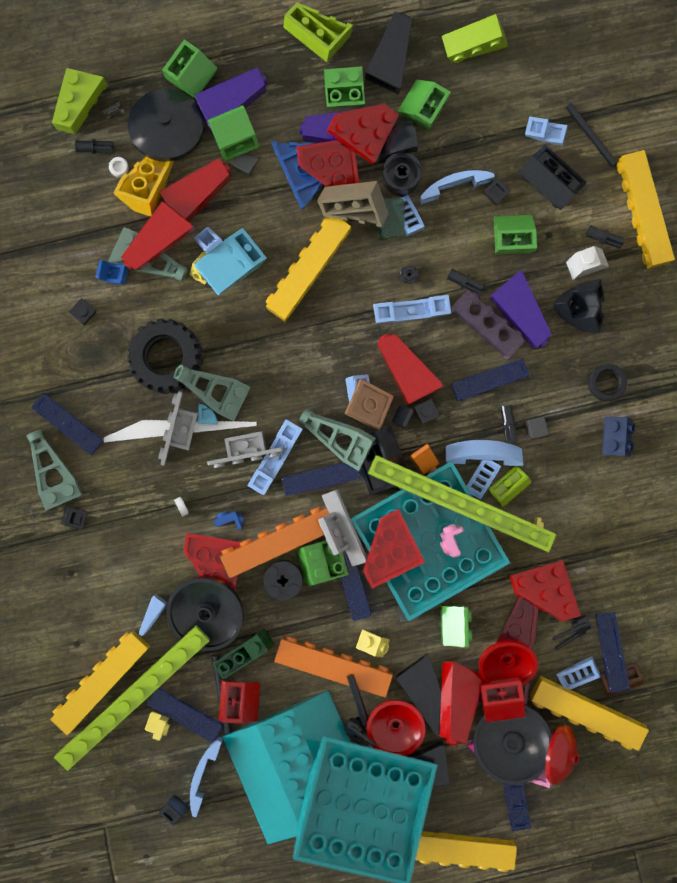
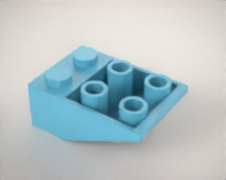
(230, 261)

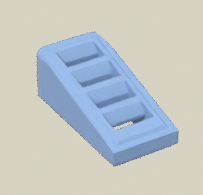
(419, 226)
(207, 240)
(490, 463)
(154, 610)
(575, 668)

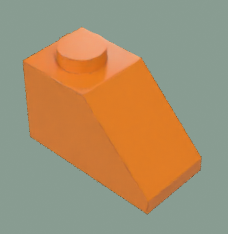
(424, 460)

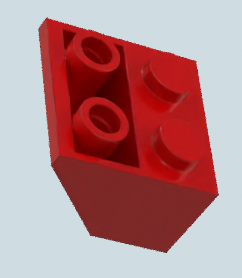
(502, 699)
(239, 701)

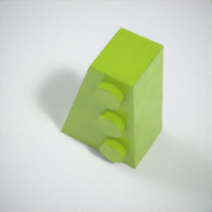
(317, 31)
(475, 39)
(76, 98)

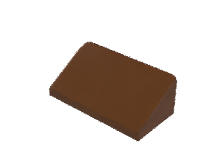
(634, 677)

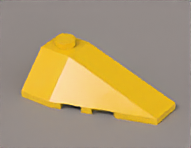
(143, 184)

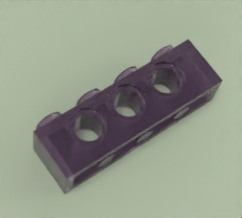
(490, 335)

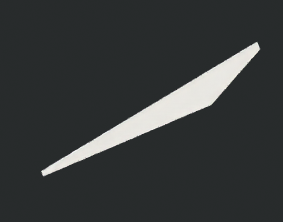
(157, 428)

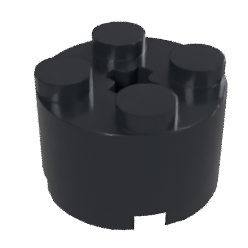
(397, 164)
(275, 588)

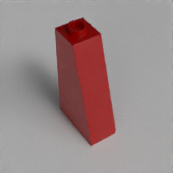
(197, 189)
(157, 236)
(408, 371)
(458, 702)

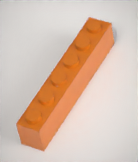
(274, 543)
(333, 666)

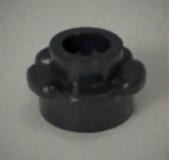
(409, 279)

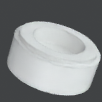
(118, 166)
(181, 506)

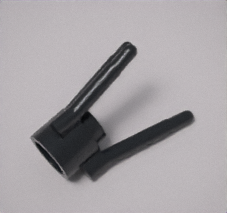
(579, 626)
(354, 730)

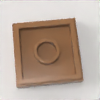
(369, 404)

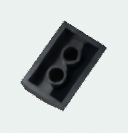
(552, 177)
(386, 448)

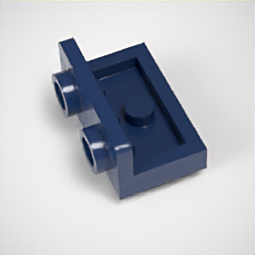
(618, 436)

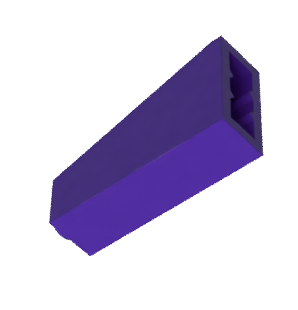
(231, 94)
(315, 128)
(522, 311)

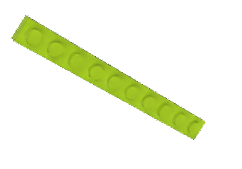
(462, 503)
(132, 698)

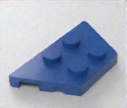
(301, 182)

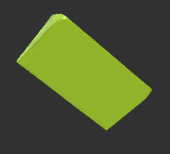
(509, 486)

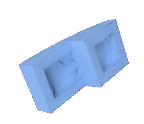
(545, 131)

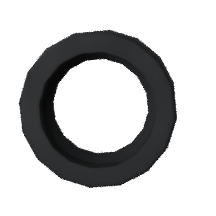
(621, 379)

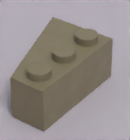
(355, 202)

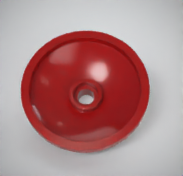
(508, 660)
(396, 739)
(561, 755)

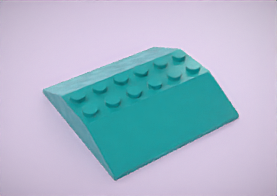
(440, 573)
(277, 759)
(364, 811)

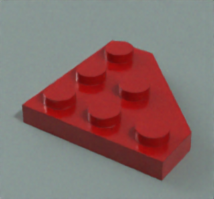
(364, 129)
(329, 162)
(391, 550)
(204, 555)
(548, 590)

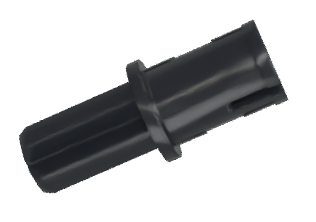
(94, 146)
(605, 237)
(465, 281)
(508, 424)

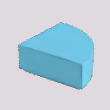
(206, 415)

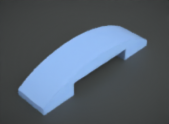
(477, 177)
(412, 310)
(484, 450)
(271, 465)
(195, 796)

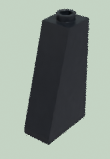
(389, 59)
(423, 689)
(435, 754)

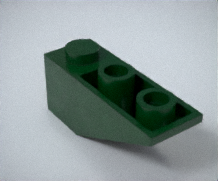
(244, 654)

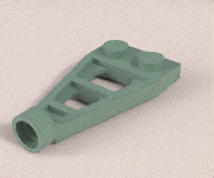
(123, 242)
(232, 399)
(359, 446)
(58, 494)

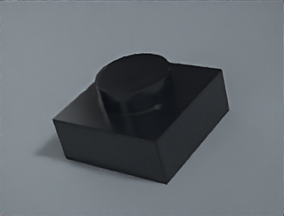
(496, 191)
(82, 311)
(426, 411)

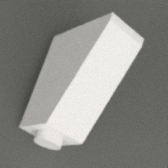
(587, 262)

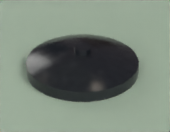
(166, 125)
(210, 606)
(513, 748)

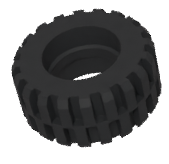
(147, 338)

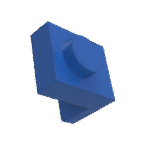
(112, 272)
(226, 517)

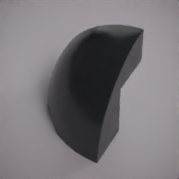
(400, 140)
(582, 306)

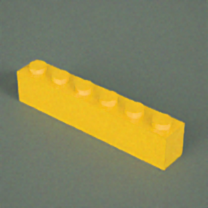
(645, 209)
(308, 268)
(100, 682)
(588, 713)
(467, 851)

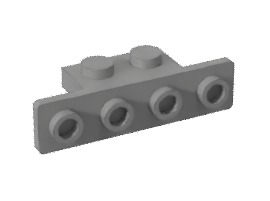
(180, 429)
(245, 446)
(340, 530)

